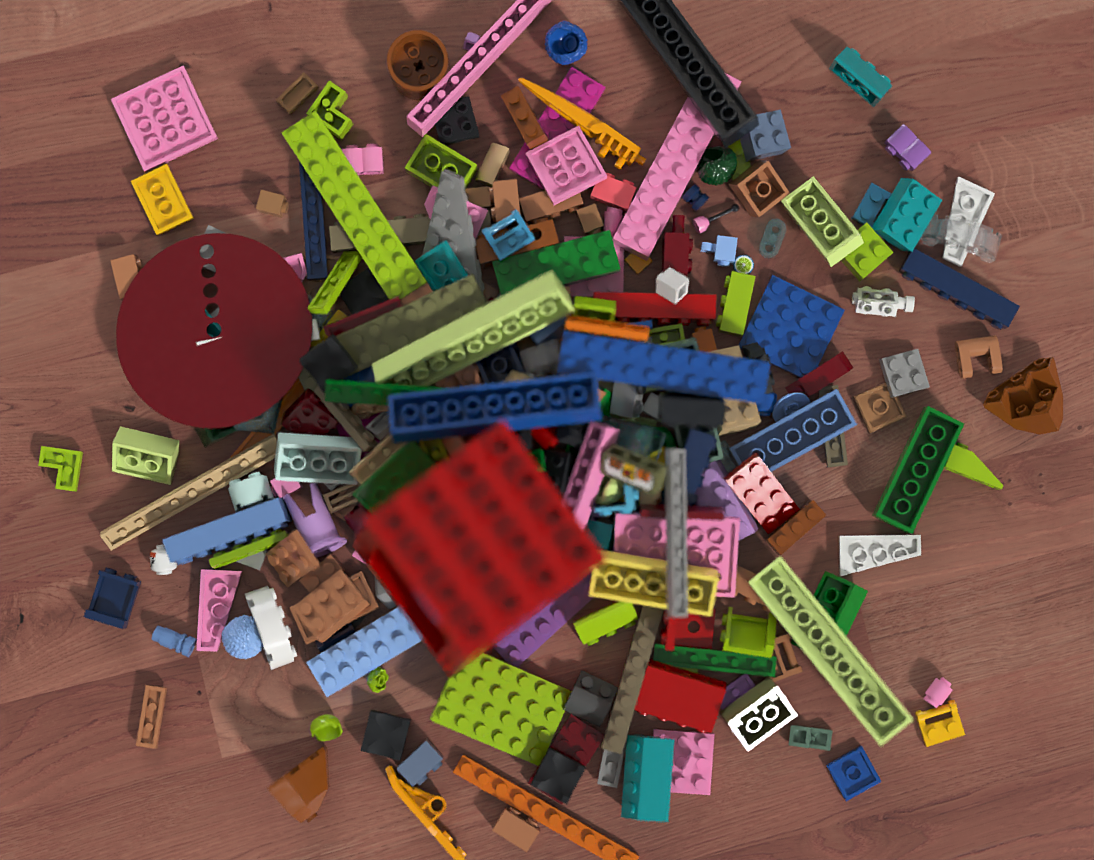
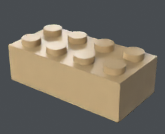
(738, 414)

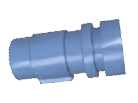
(174, 640)

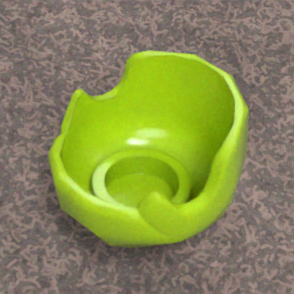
(326, 727)

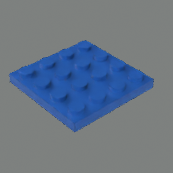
(792, 326)

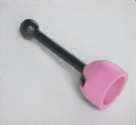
(702, 223)

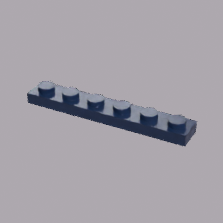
(313, 228)

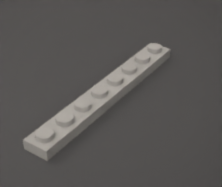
(676, 533)

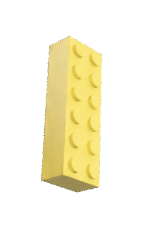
(645, 582)

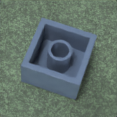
(766, 139)

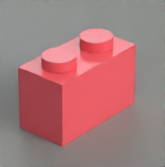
(614, 192)

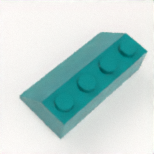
(647, 778)

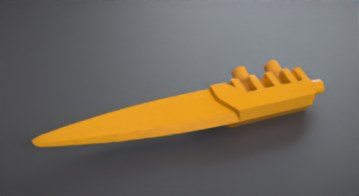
(590, 125)

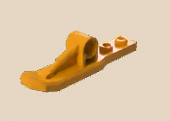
(420, 804)

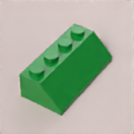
(839, 600)

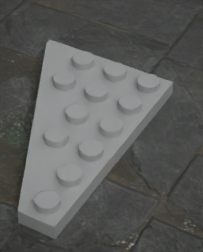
(452, 223)

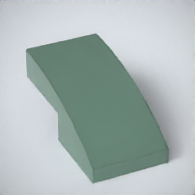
(810, 737)

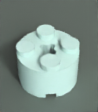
(250, 491)

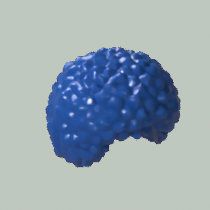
(565, 43)

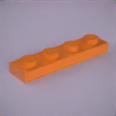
(614, 329)

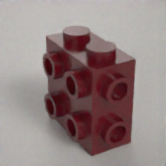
(309, 416)

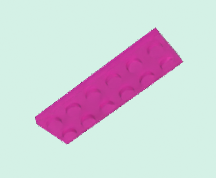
(575, 88)

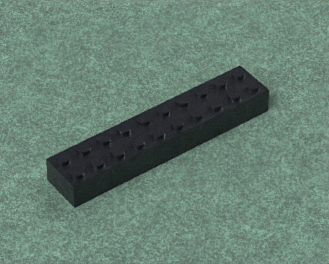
(693, 68)

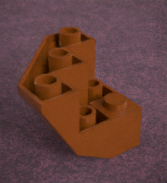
(1030, 398)

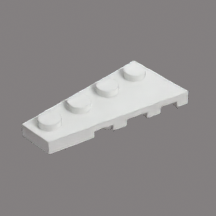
(968, 203)
(871, 551)

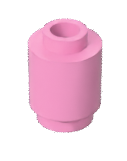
(938, 692)

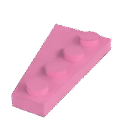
(215, 603)

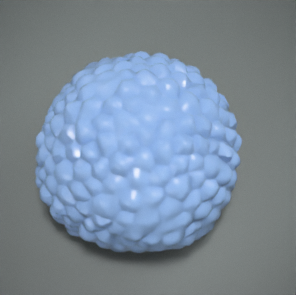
(242, 637)

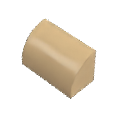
(492, 164)

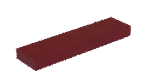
(692, 512)

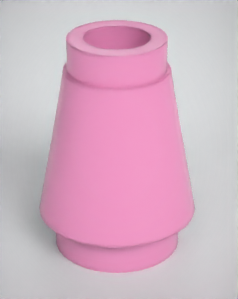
(612, 219)

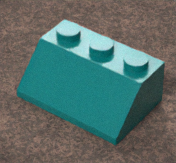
(860, 76)

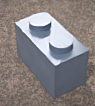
(420, 763)

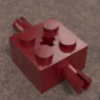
(677, 248)

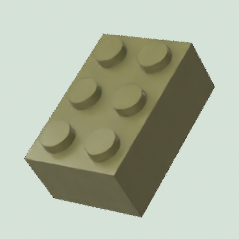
(758, 713)

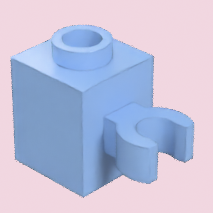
(723, 250)

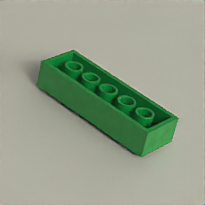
(569, 261)
(918, 469)

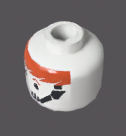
(160, 562)

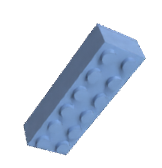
(797, 432)
(229, 529)

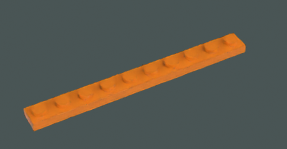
(541, 811)

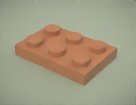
(292, 558)

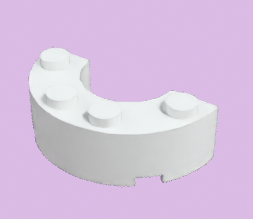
(271, 627)

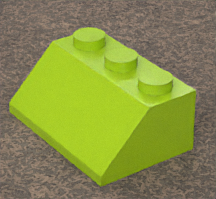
(605, 621)

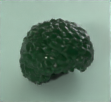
(717, 165)

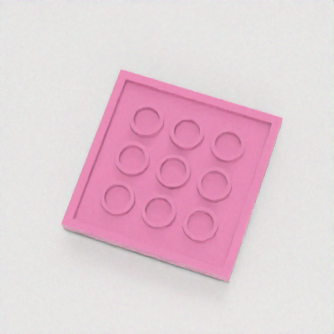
(164, 118)

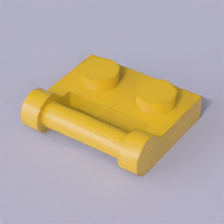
(943, 729)

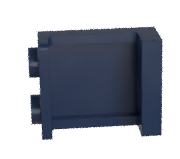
(113, 598)

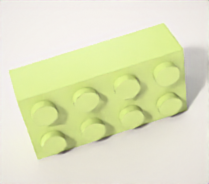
(822, 221)

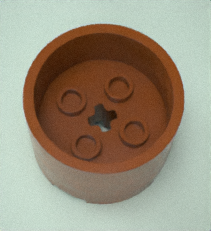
(411, 51)

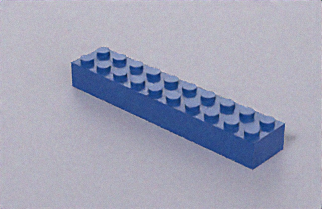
(664, 367)
(480, 407)

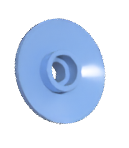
(789, 404)

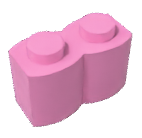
(365, 160)

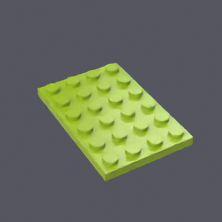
(502, 707)

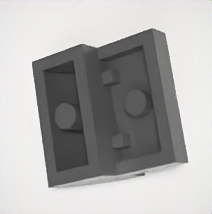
(590, 698)

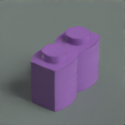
(907, 148)

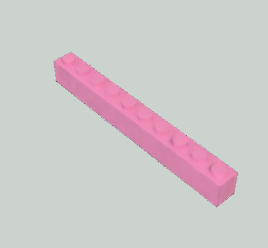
(474, 64)

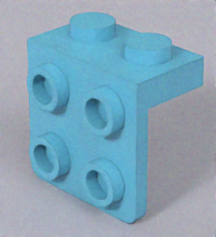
(631, 497)

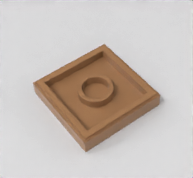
(878, 408)

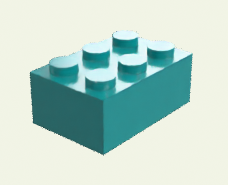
(906, 214)

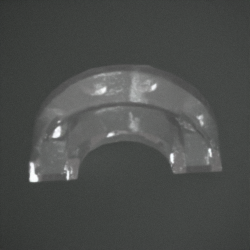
(963, 233)

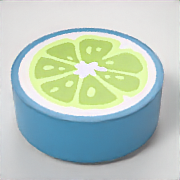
(743, 264)

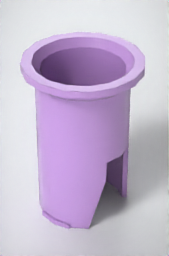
(318, 528)

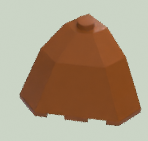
(304, 786)

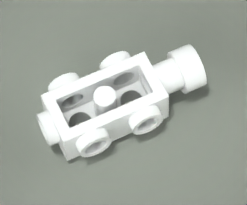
(878, 304)

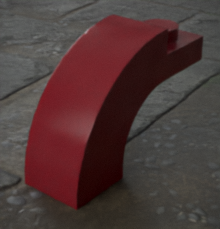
(821, 376)

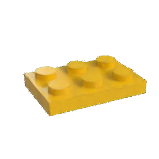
(162, 199)

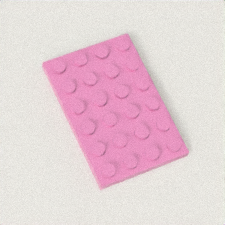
(709, 544)

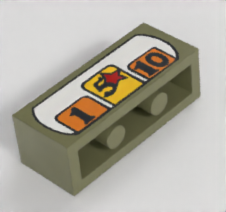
(633, 469)

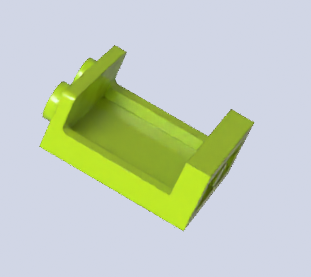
(748, 634)

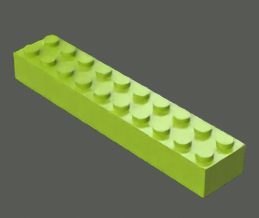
(354, 206)

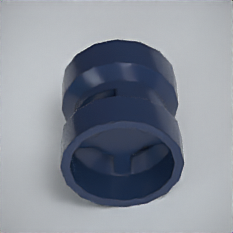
(695, 197)

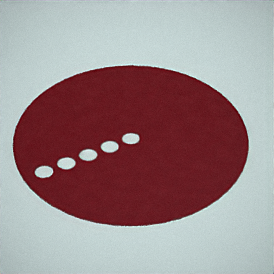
(260, 320)

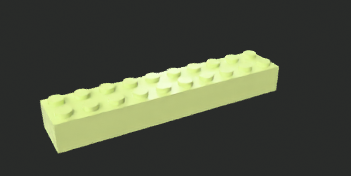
(477, 334)
(830, 651)

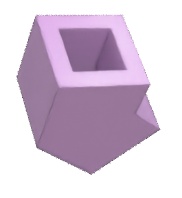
(470, 38)

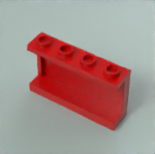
(680, 696)

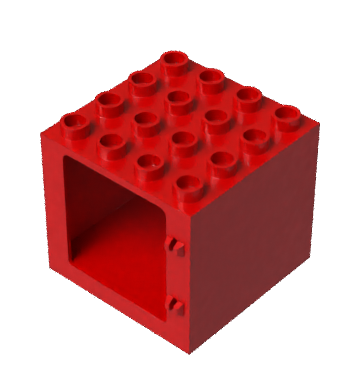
(476, 548)

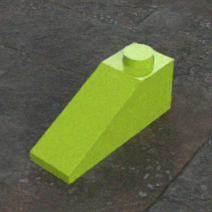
(970, 466)

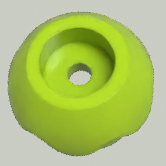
(377, 679)

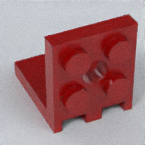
(677, 631)

